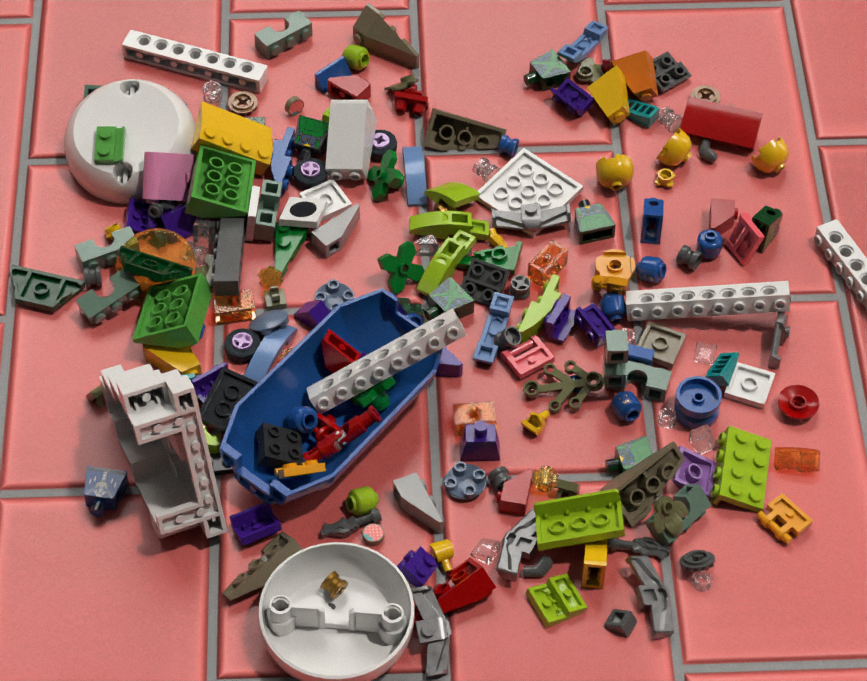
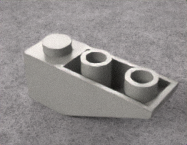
(334, 234)
(414, 499)

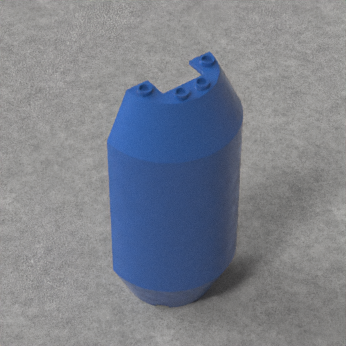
(366, 326)

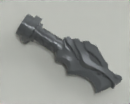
(156, 209)
(344, 527)
(644, 546)

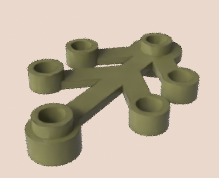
(566, 385)

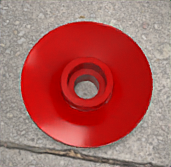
(799, 395)

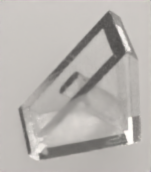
(204, 232)

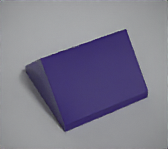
(177, 221)

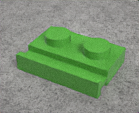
(109, 145)

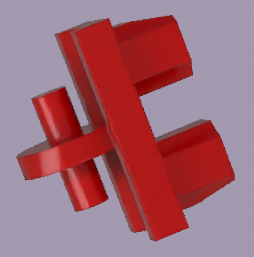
(413, 98)
(325, 426)

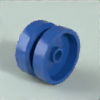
(697, 402)

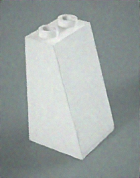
(350, 139)

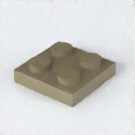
(664, 341)

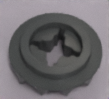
(697, 560)

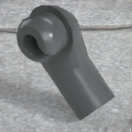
(706, 152)
(540, 569)

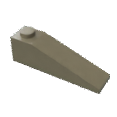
(379, 37)
(458, 132)
(644, 482)
(260, 569)

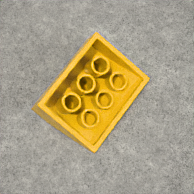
(233, 135)

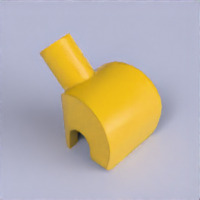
(536, 422)
(442, 553)

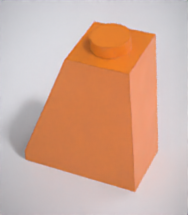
(639, 74)

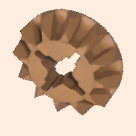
(706, 92)
(242, 97)

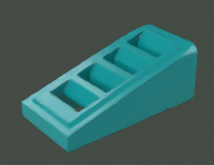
(648, 114)
(720, 372)

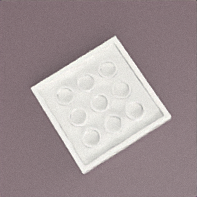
(528, 181)

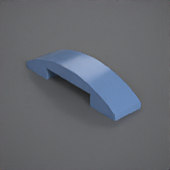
(585, 44)
(415, 176)
(497, 321)
(269, 351)

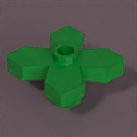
(385, 176)
(401, 267)
(375, 395)

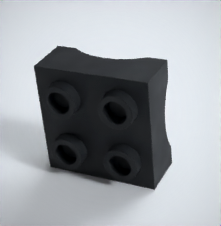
(278, 446)

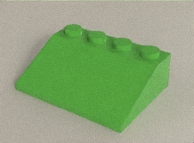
(220, 184)
(174, 312)

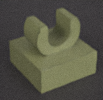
(275, 298)
(96, 394)
(568, 487)

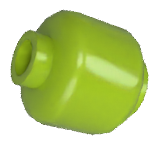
(356, 57)
(361, 500)

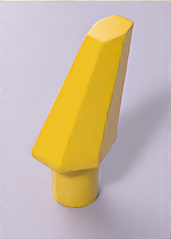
(496, 239)

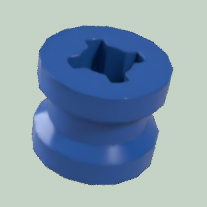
(508, 145)

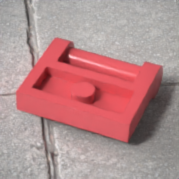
(748, 242)
(529, 361)

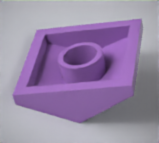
(695, 470)

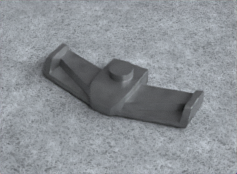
(531, 217)
(781, 331)
(516, 544)
(652, 595)
(432, 630)

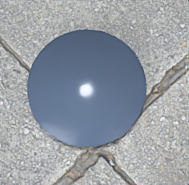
(334, 294)
(269, 320)
(465, 481)

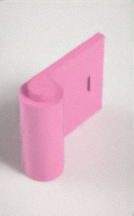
(166, 176)

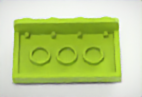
(741, 469)
(579, 519)

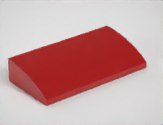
(721, 123)

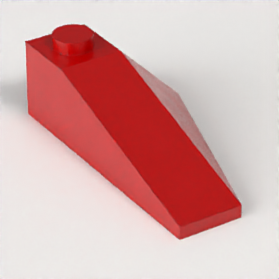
(466, 585)

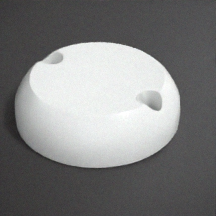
(153, 123)
(341, 644)

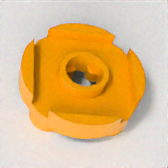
(617, 257)

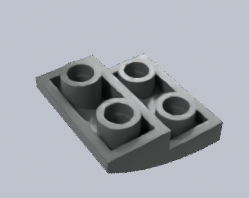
(669, 72)
(484, 280)

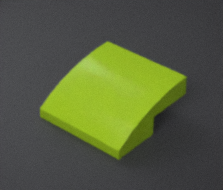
(453, 194)
(556, 600)

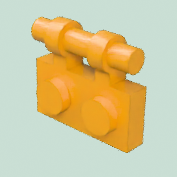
(610, 283)
(304, 468)
(789, 514)

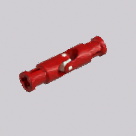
(355, 427)

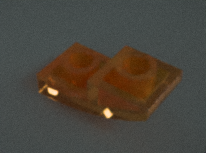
(797, 458)

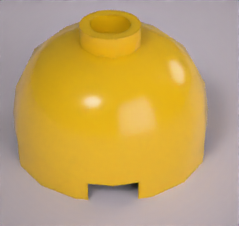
(676, 149)
(771, 156)
(615, 172)

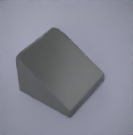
(621, 622)

